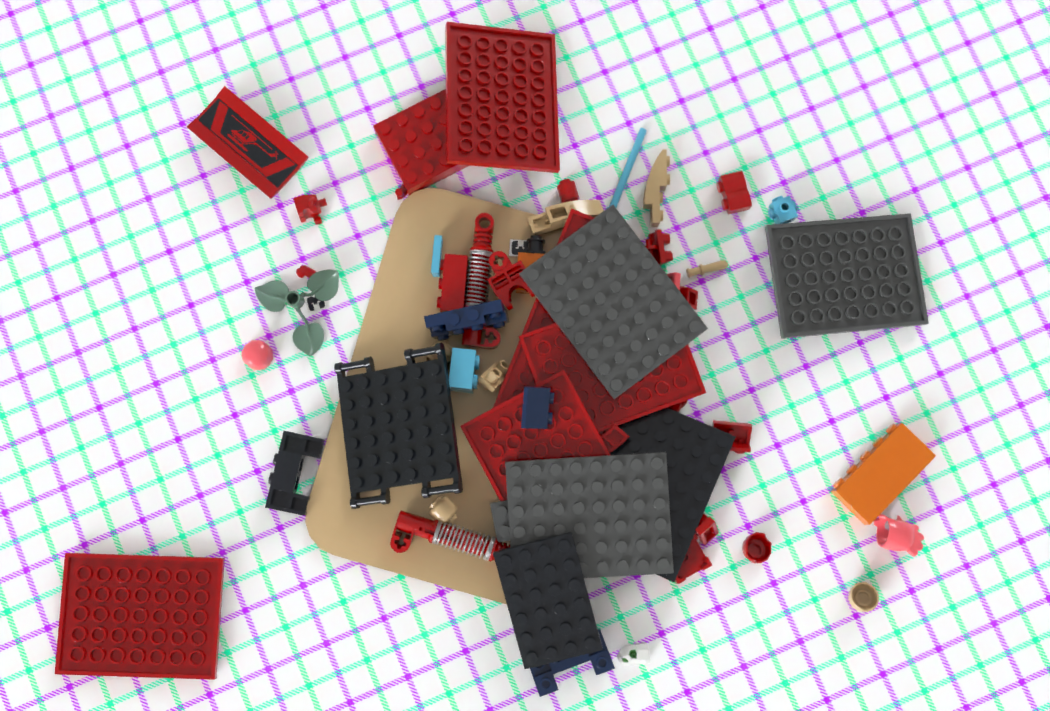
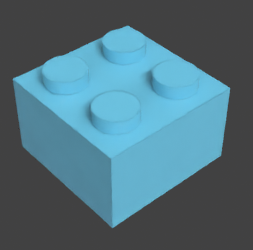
(462, 370)

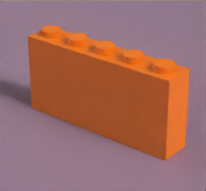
(882, 473)

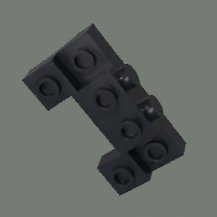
(288, 470)

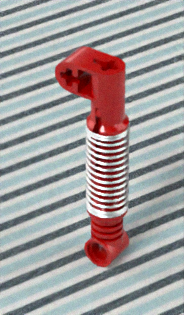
(478, 283)
(444, 534)

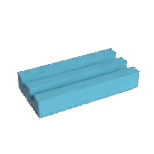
(437, 254)

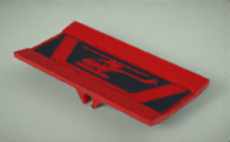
(248, 142)

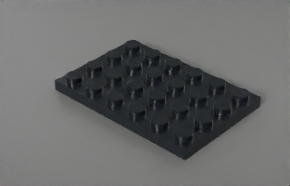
(547, 600)

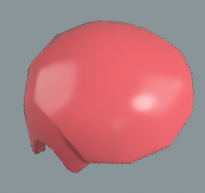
(257, 354)

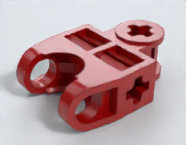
(506, 278)

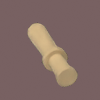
(702, 269)

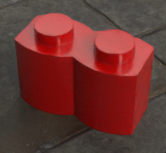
(734, 192)

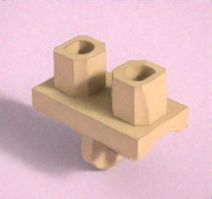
(494, 376)

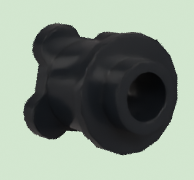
(535, 244)

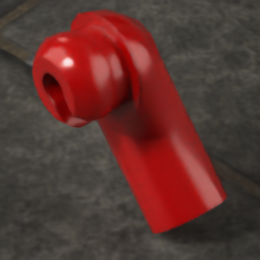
(305, 271)

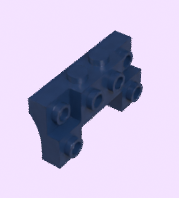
(471, 317)
(544, 676)

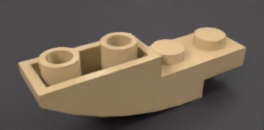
(656, 182)
(556, 215)

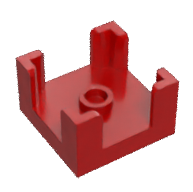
(693, 561)

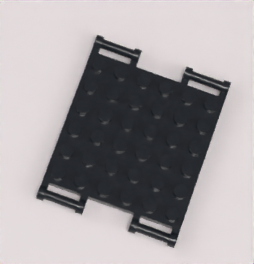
(399, 426)

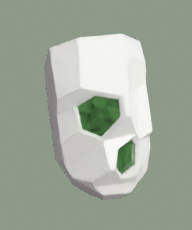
(634, 654)

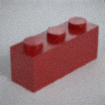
(453, 282)

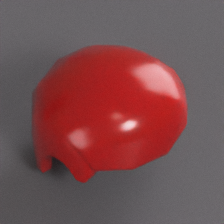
(756, 547)

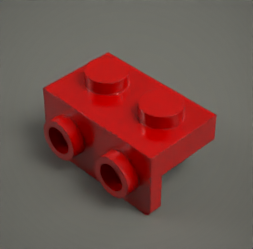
(740, 430)

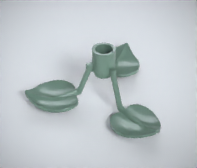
(275, 293)

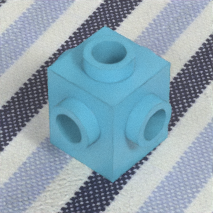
(782, 210)

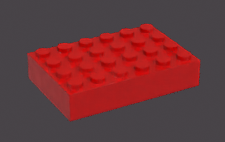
(418, 143)

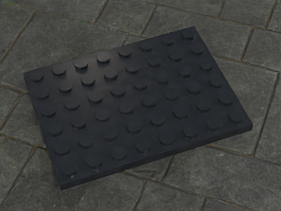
(693, 466)

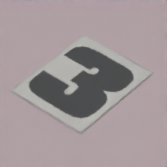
(517, 246)
(314, 304)

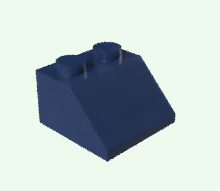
(536, 407)

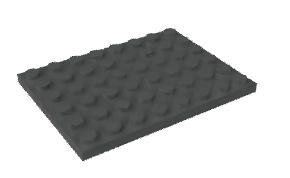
(846, 275)
(613, 301)
(608, 503)

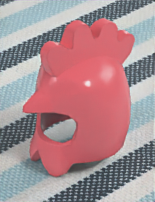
(900, 536)

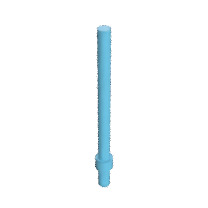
(628, 167)

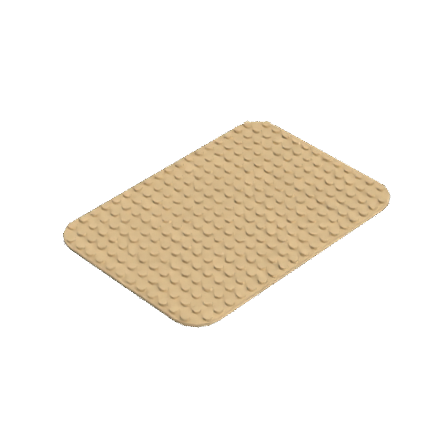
(392, 324)

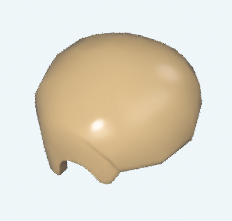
(863, 597)

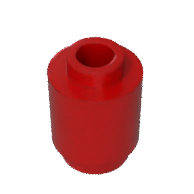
(567, 191)

